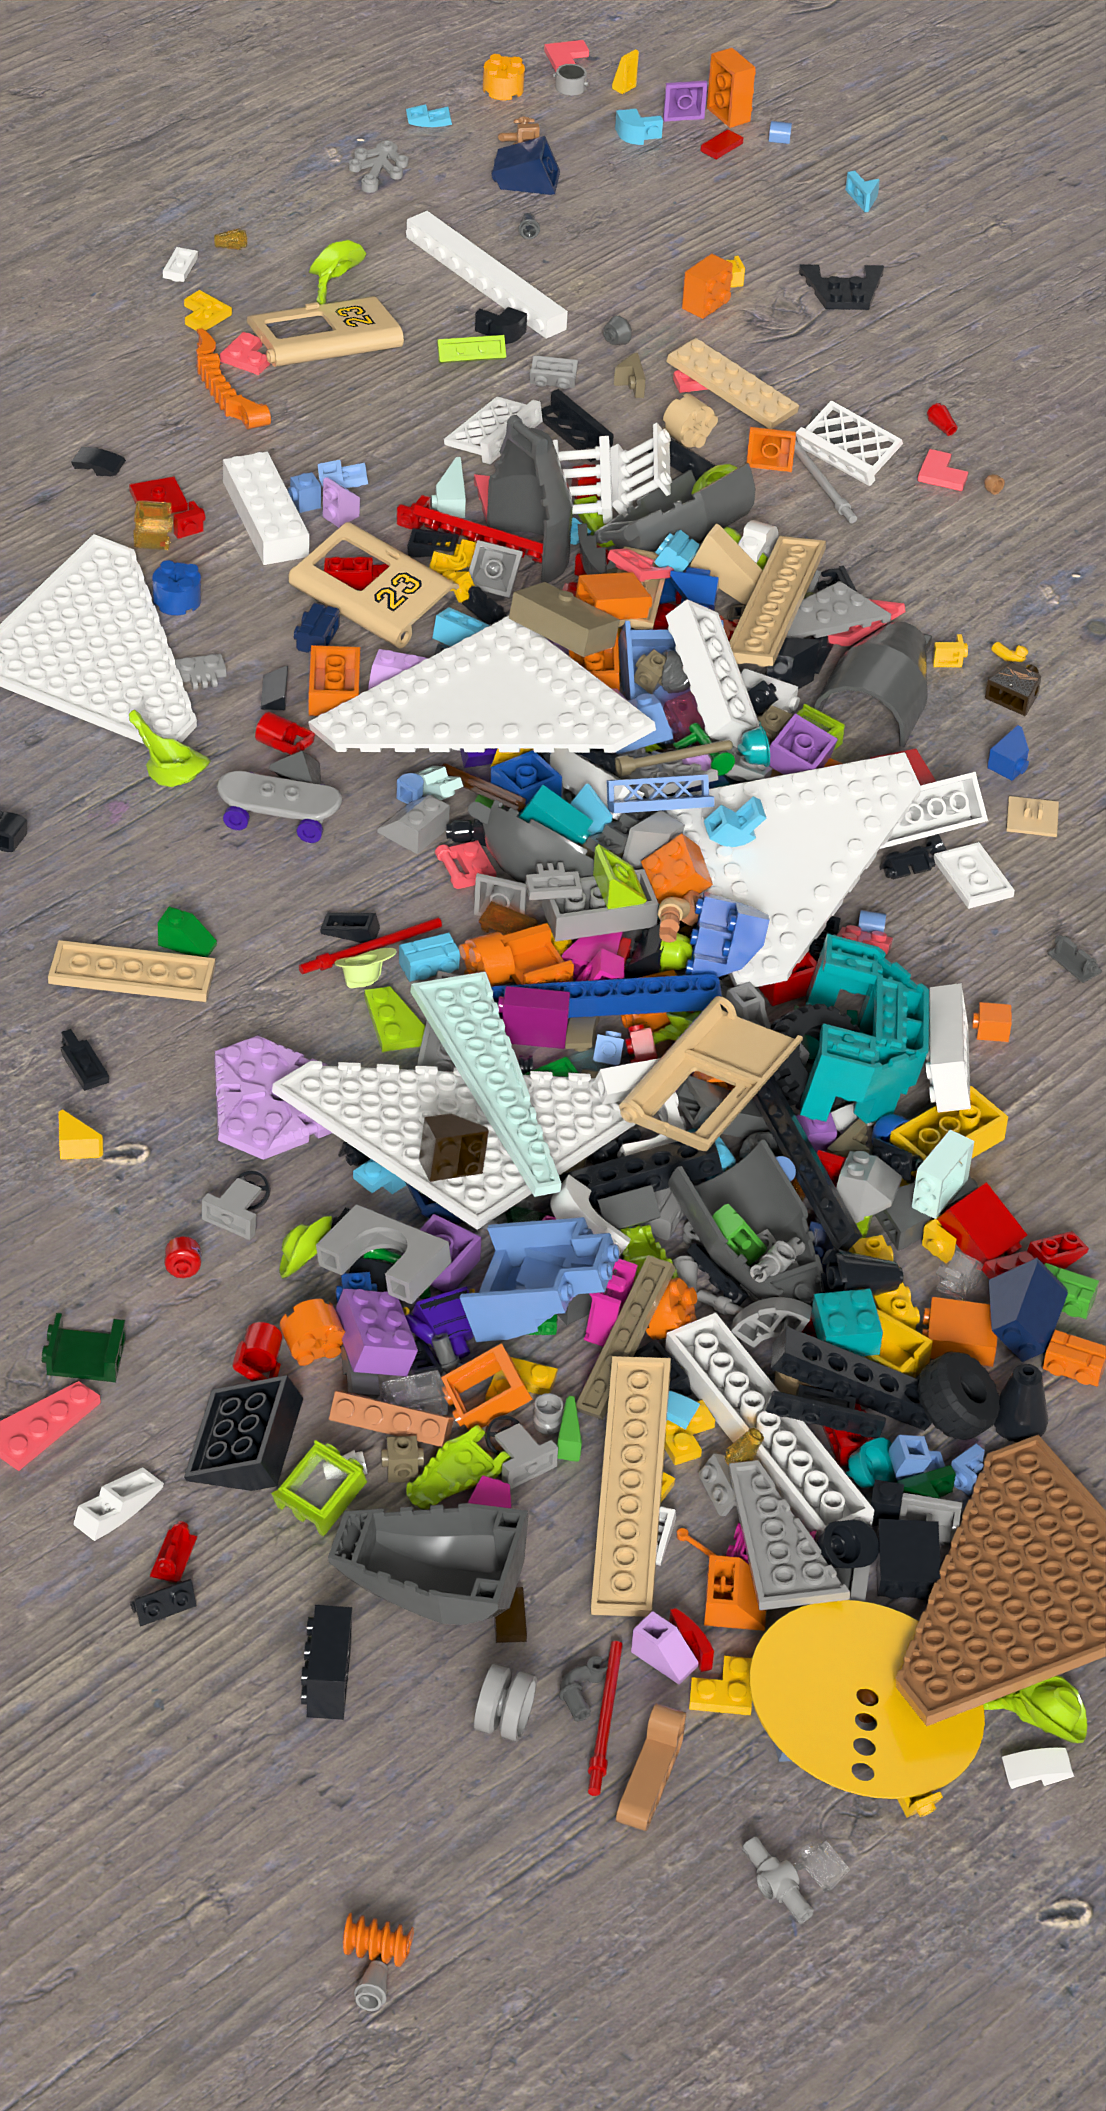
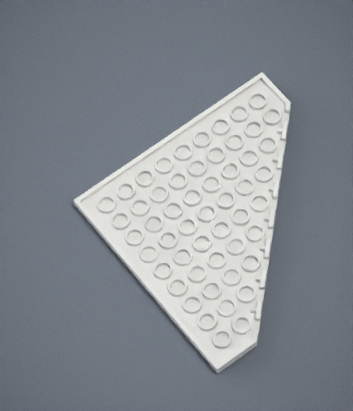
(96, 646)
(488, 692)
(806, 853)
(384, 1119)

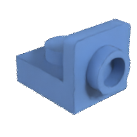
(967, 1468)

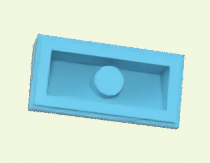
(592, 806)

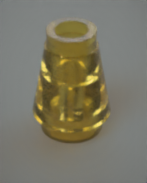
(231, 239)
(745, 1447)

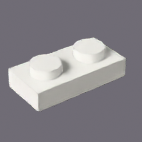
(180, 264)

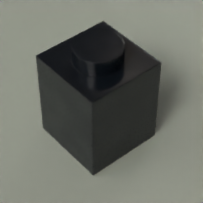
(886, 1500)

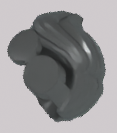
(673, 676)

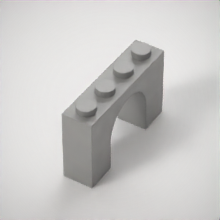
(367, 1230)

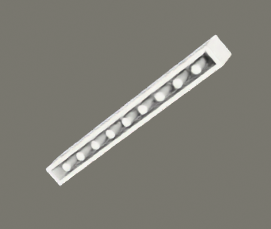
(486, 273)

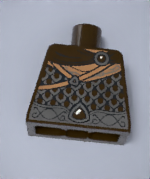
(1014, 687)

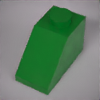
(184, 934)

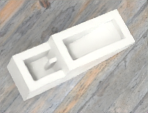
(116, 1503)

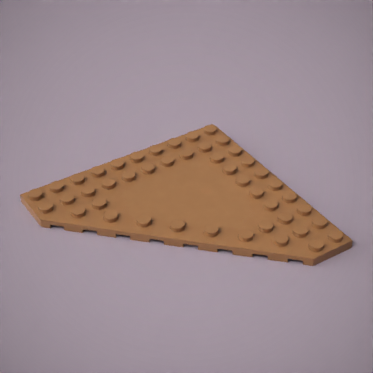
(1015, 1591)

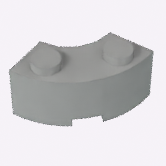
(769, 1318)

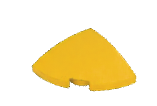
(461, 559)

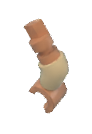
(676, 909)

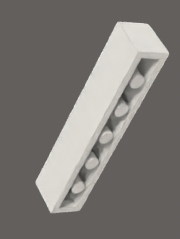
(578, 771)

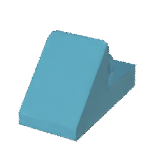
(862, 191)

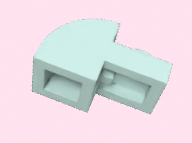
(438, 783)

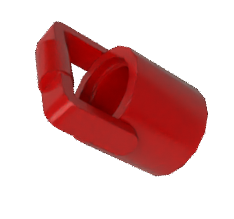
(282, 733)
(259, 1352)

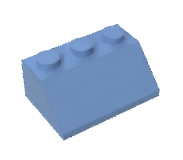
(653, 709)

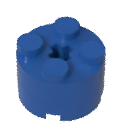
(176, 587)

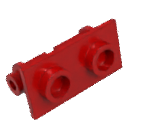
(174, 1553)

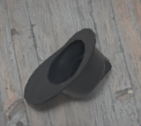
(848, 1544)

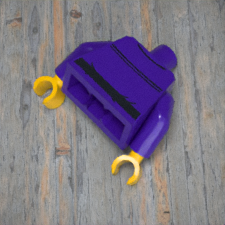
(442, 1315)

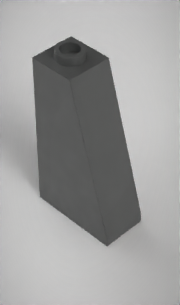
(700, 1099)
(905, 1224)

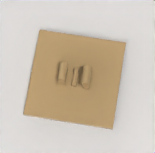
(1032, 816)

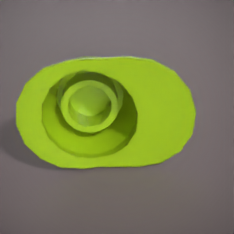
(676, 953)

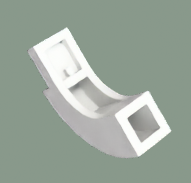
(758, 539)
(574, 1203)

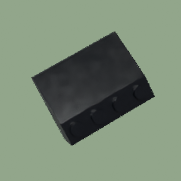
(245, 1435)

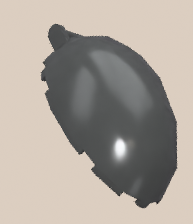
(522, 845)

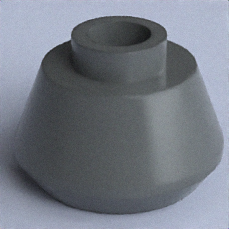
(617, 331)

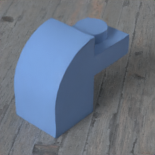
(912, 1457)

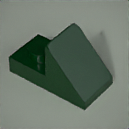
(932, 1483)

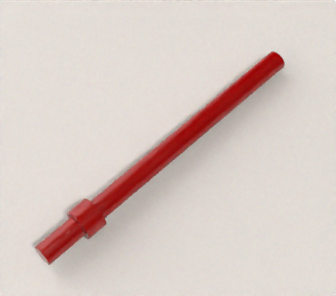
(327, 960)
(598, 1763)

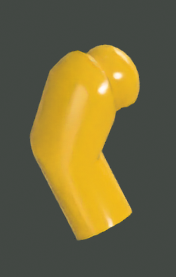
(1008, 655)

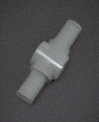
(777, 1259)
(778, 1880)

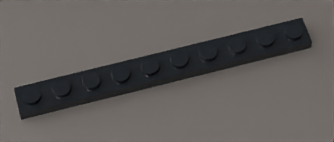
(809, 1168)

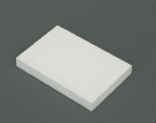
(973, 875)

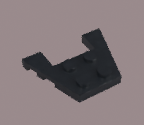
(843, 293)

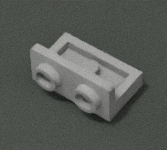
(553, 372)
(718, 1484)

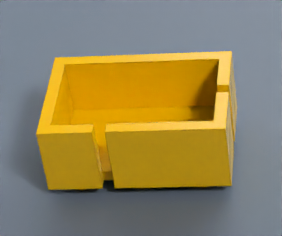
(902, 1347)

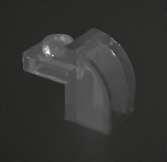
(959, 1277)

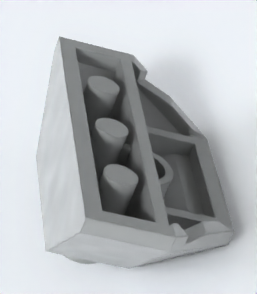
(867, 1185)

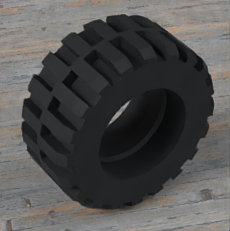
(805, 1020)

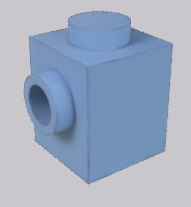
(305, 492)

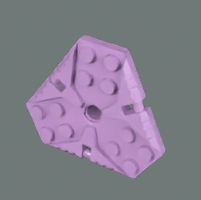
(248, 1110)

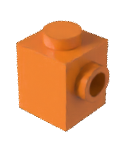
(993, 1022)

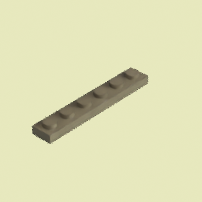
(626, 1333)

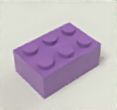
(375, 1333)

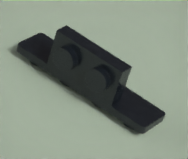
(825, 1409)

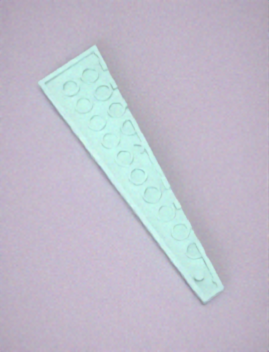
(475, 1040)

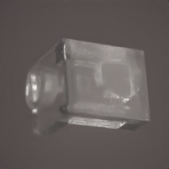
(822, 1864)

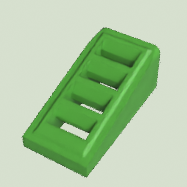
(569, 1436)

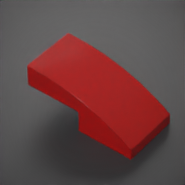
(694, 1638)

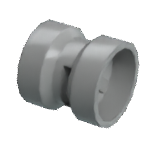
(548, 1413)

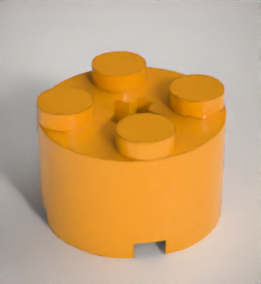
(503, 77)

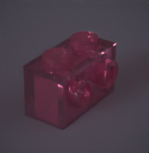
(682, 713)

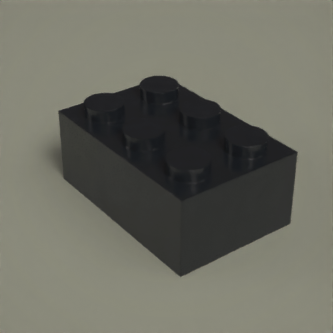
(327, 1663)

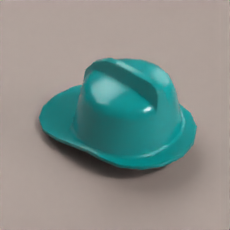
(755, 747)
(871, 1463)

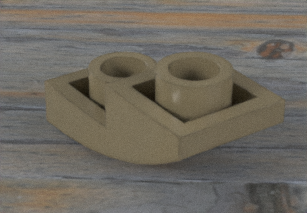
(581, 1033)

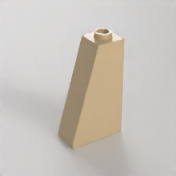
(729, 562)

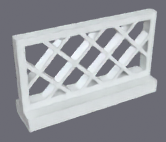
(491, 444)
(842, 458)

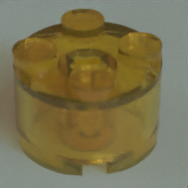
(152, 525)

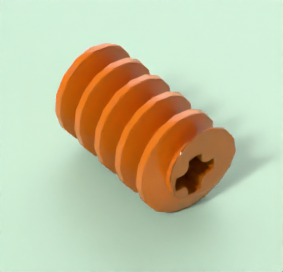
(376, 1940)

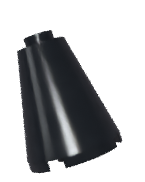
(855, 1272)
(1022, 1405)

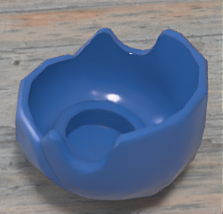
(886, 1124)

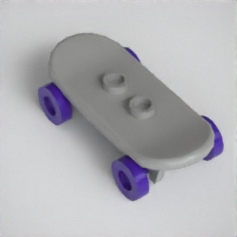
(279, 798)

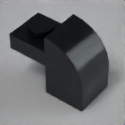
(509, 323)

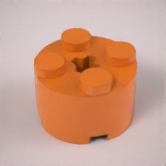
(489, 956)
(673, 1310)
(312, 1331)

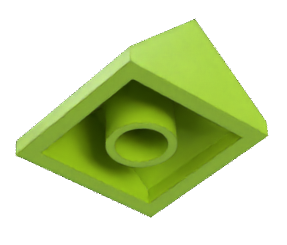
(616, 880)

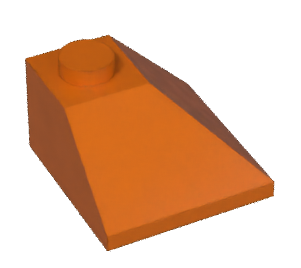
(771, 449)

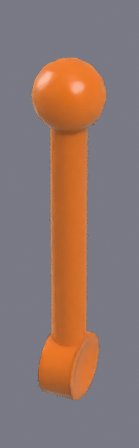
(682, 1535)

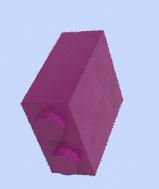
(535, 1016)

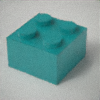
(848, 1321)

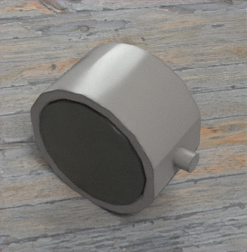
(571, 79)

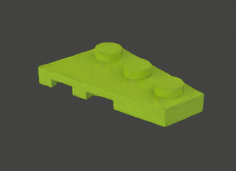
(393, 1020)

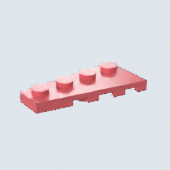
(41, 1424)

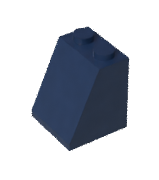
(527, 167)
(1026, 1308)

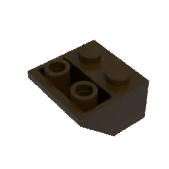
(452, 1147)

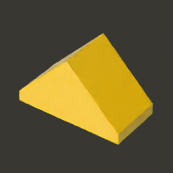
(78, 1139)

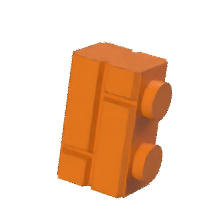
(1075, 1358)

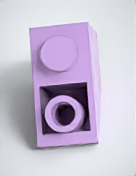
(339, 503)
(663, 1648)

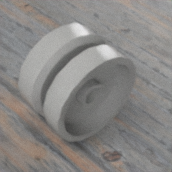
(505, 1702)

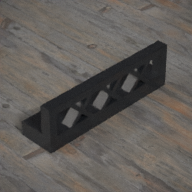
(581, 423)
(685, 459)

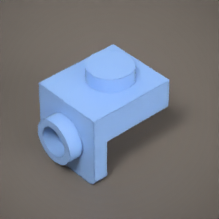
(609, 1048)

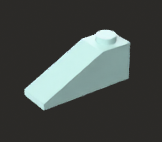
(450, 491)

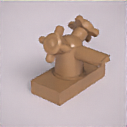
(524, 131)

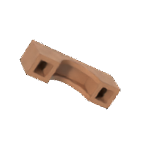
(390, 1418)

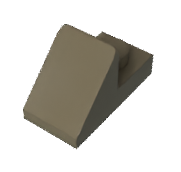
(631, 373)
(851, 1140)

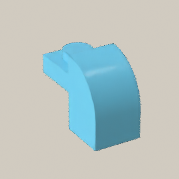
(636, 129)
(737, 827)
(374, 1176)

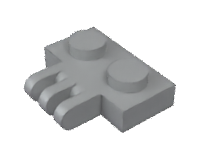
(201, 670)
(553, 883)

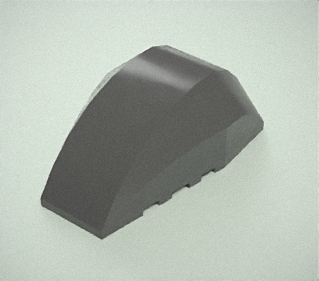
(435, 1561)

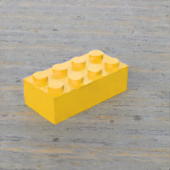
(981, 1123)

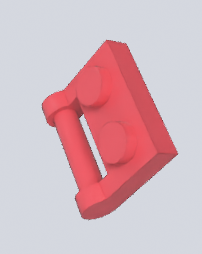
(470, 857)

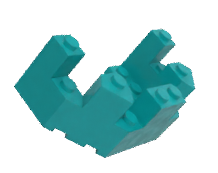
(893, 1039)

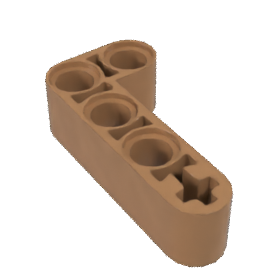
(653, 1767)

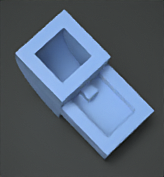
(346, 476)

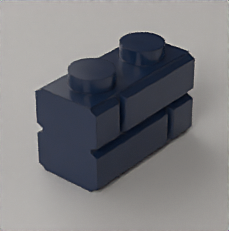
(317, 627)

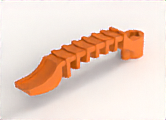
(234, 405)

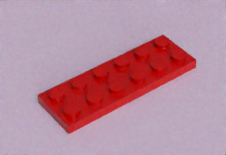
(434, 520)

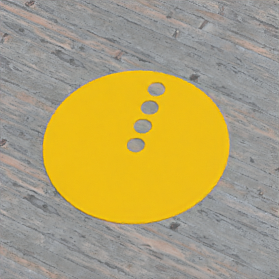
(808, 1703)

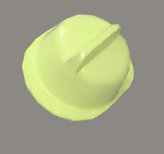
(364, 968)

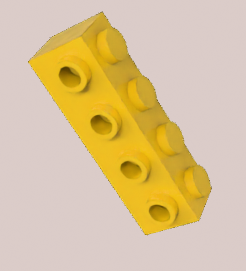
(893, 1303)

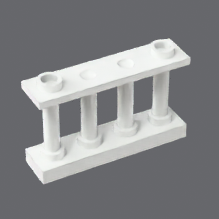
(623, 468)
(602, 471)

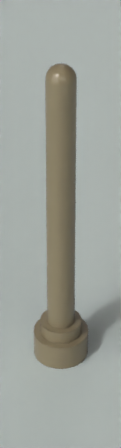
(626, 765)

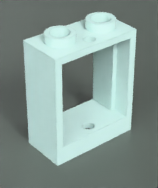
(942, 1174)

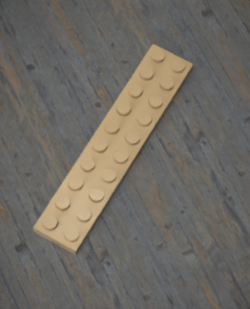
(776, 600)
(631, 1487)

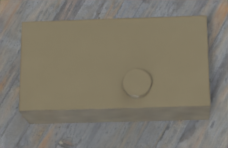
(564, 619)

